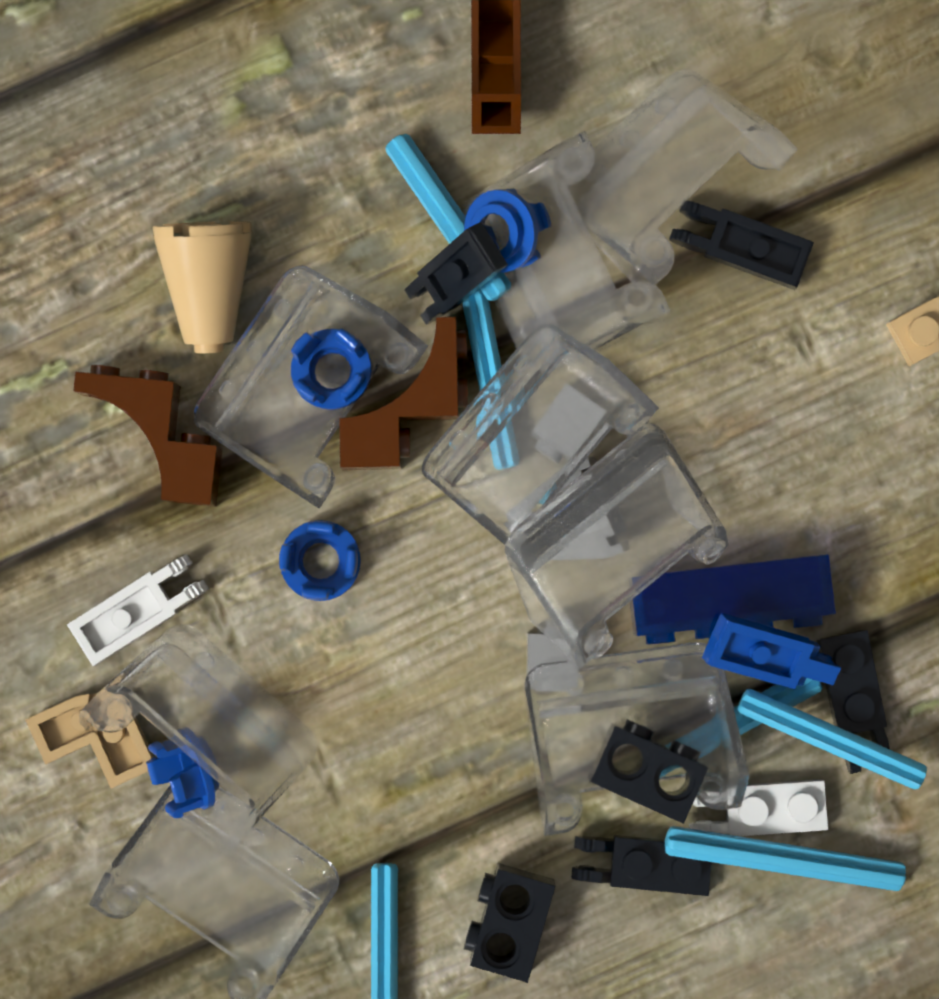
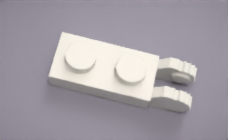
(132, 612)
(773, 810)

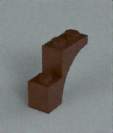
(496, 66)
(377, 439)
(186, 467)

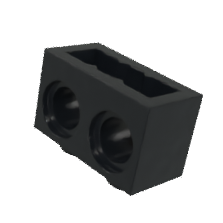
(642, 781)
(522, 924)

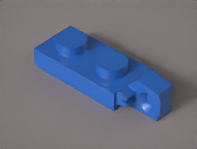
(767, 653)

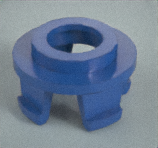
(524, 224)
(311, 349)
(293, 567)
(189, 782)

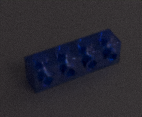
(751, 591)

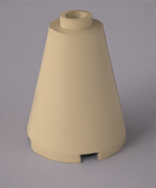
(205, 278)

